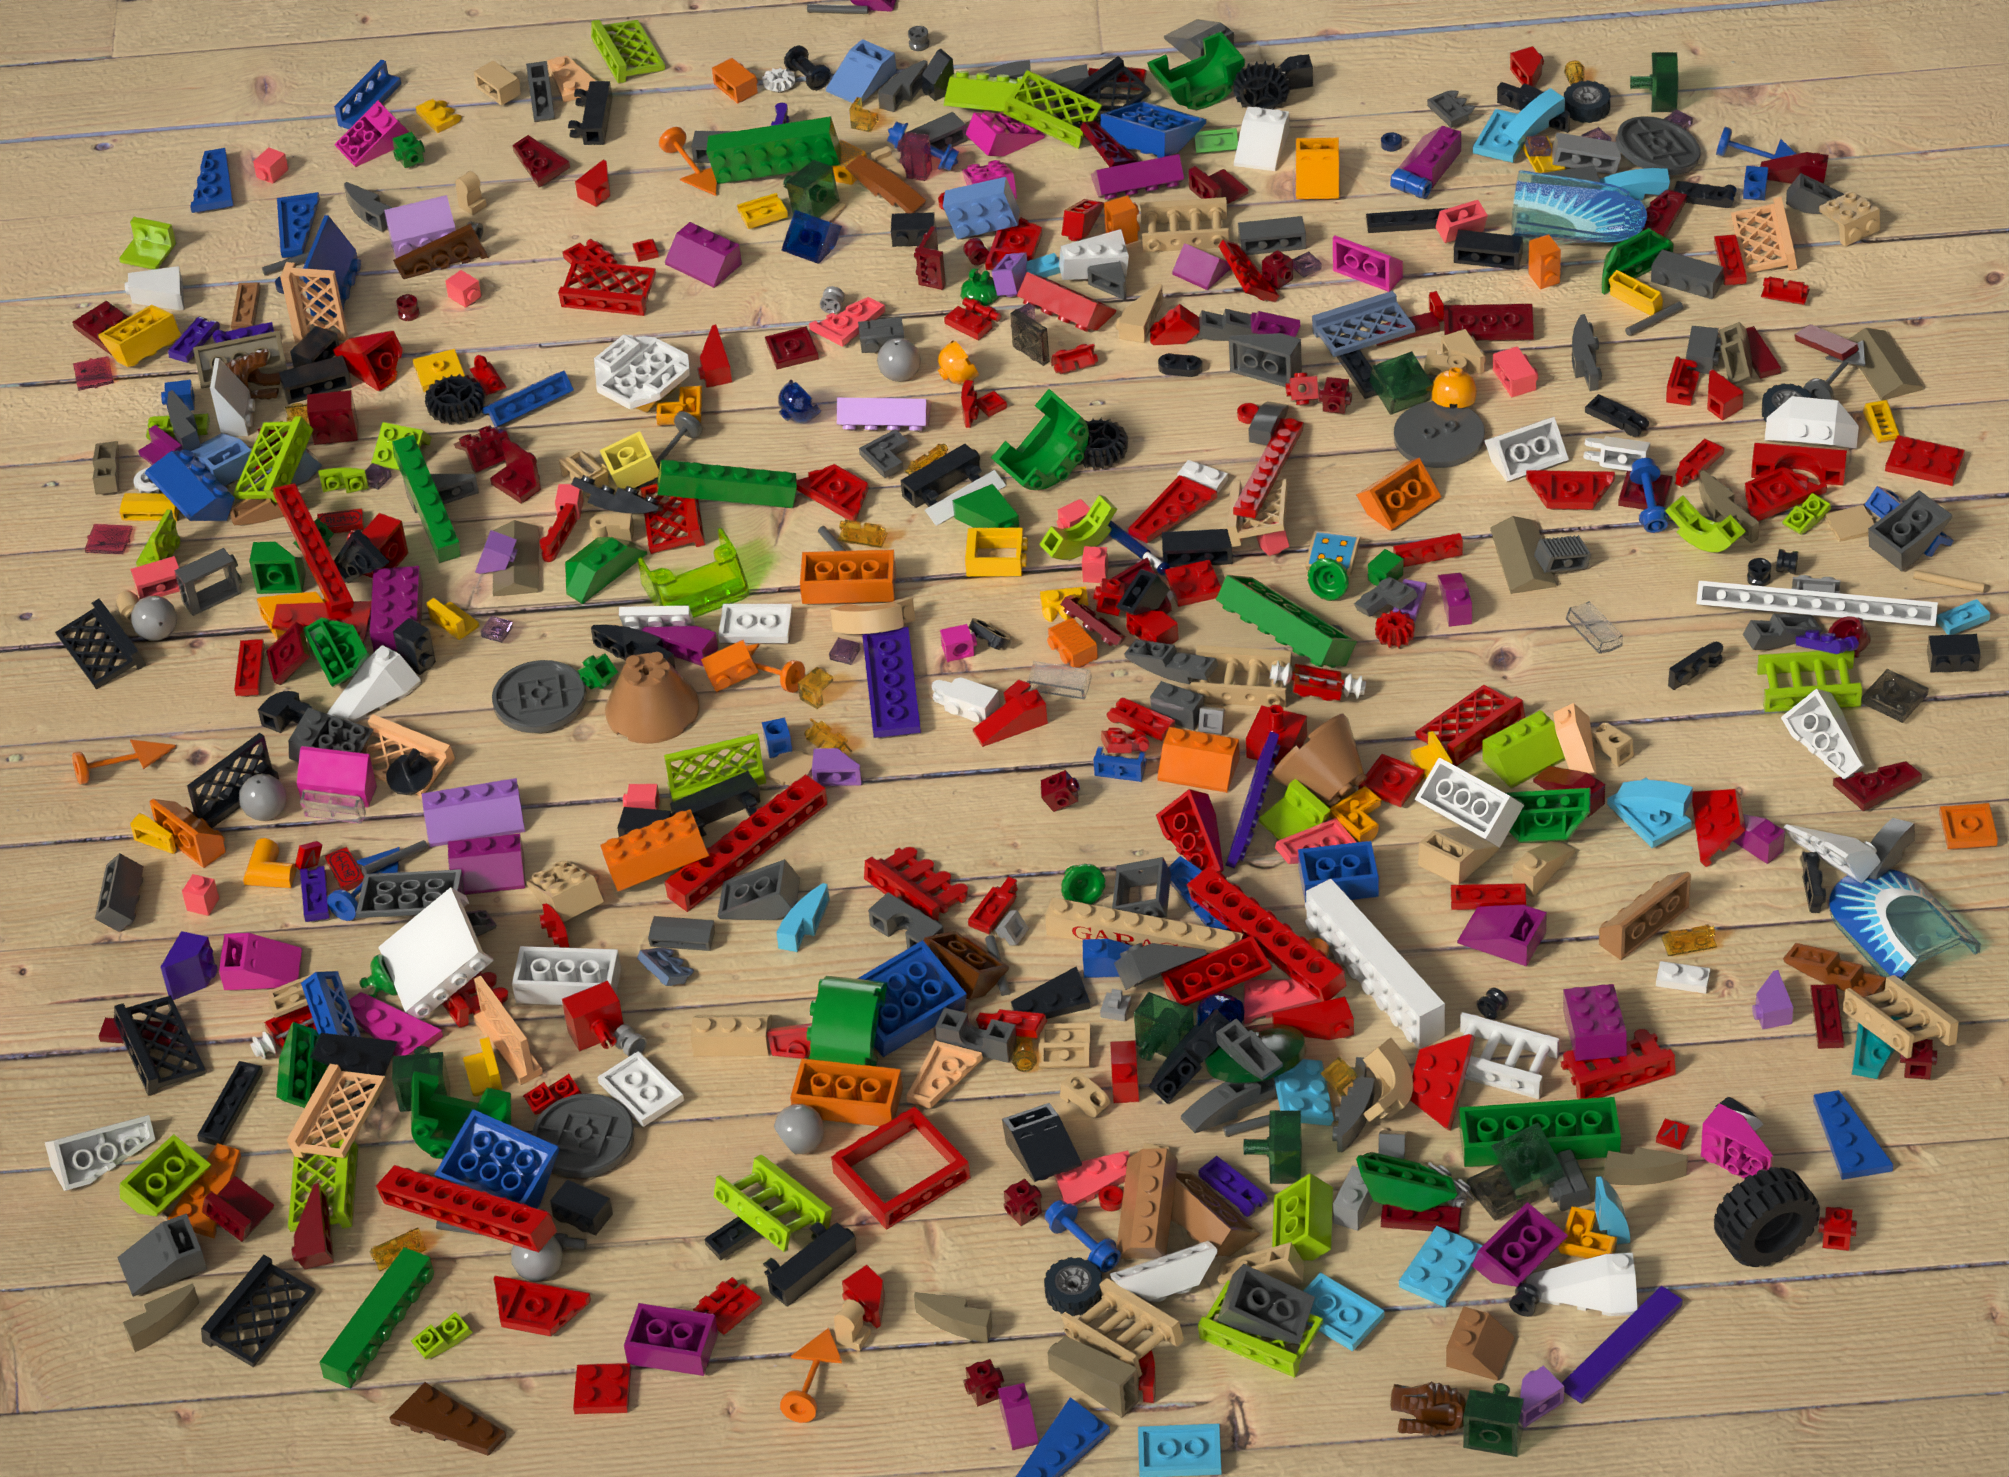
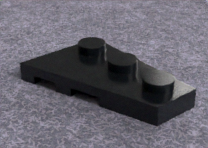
(358, 557)
(1056, 997)
(354, 1053)

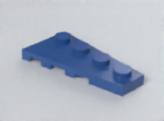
(214, 183)
(295, 222)
(1181, 874)
(1849, 1139)
(1065, 1442)

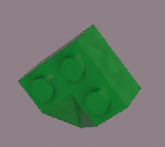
(276, 569)

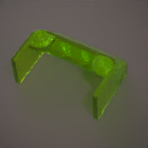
(700, 588)

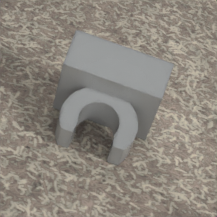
(1211, 720)
(1012, 928)
(1115, 1005)

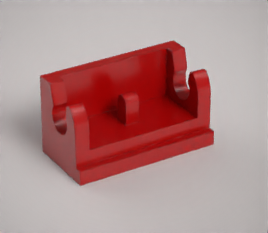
(1682, 382)

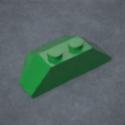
(1634, 256)
(599, 565)
(336, 649)
(1550, 814)
(297, 1071)
(1404, 1182)

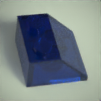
(810, 237)

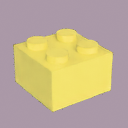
(630, 461)

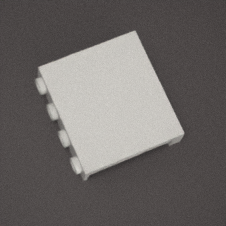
(434, 954)

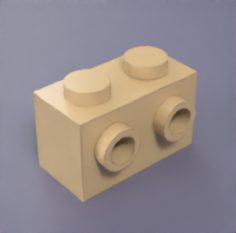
(497, 82)

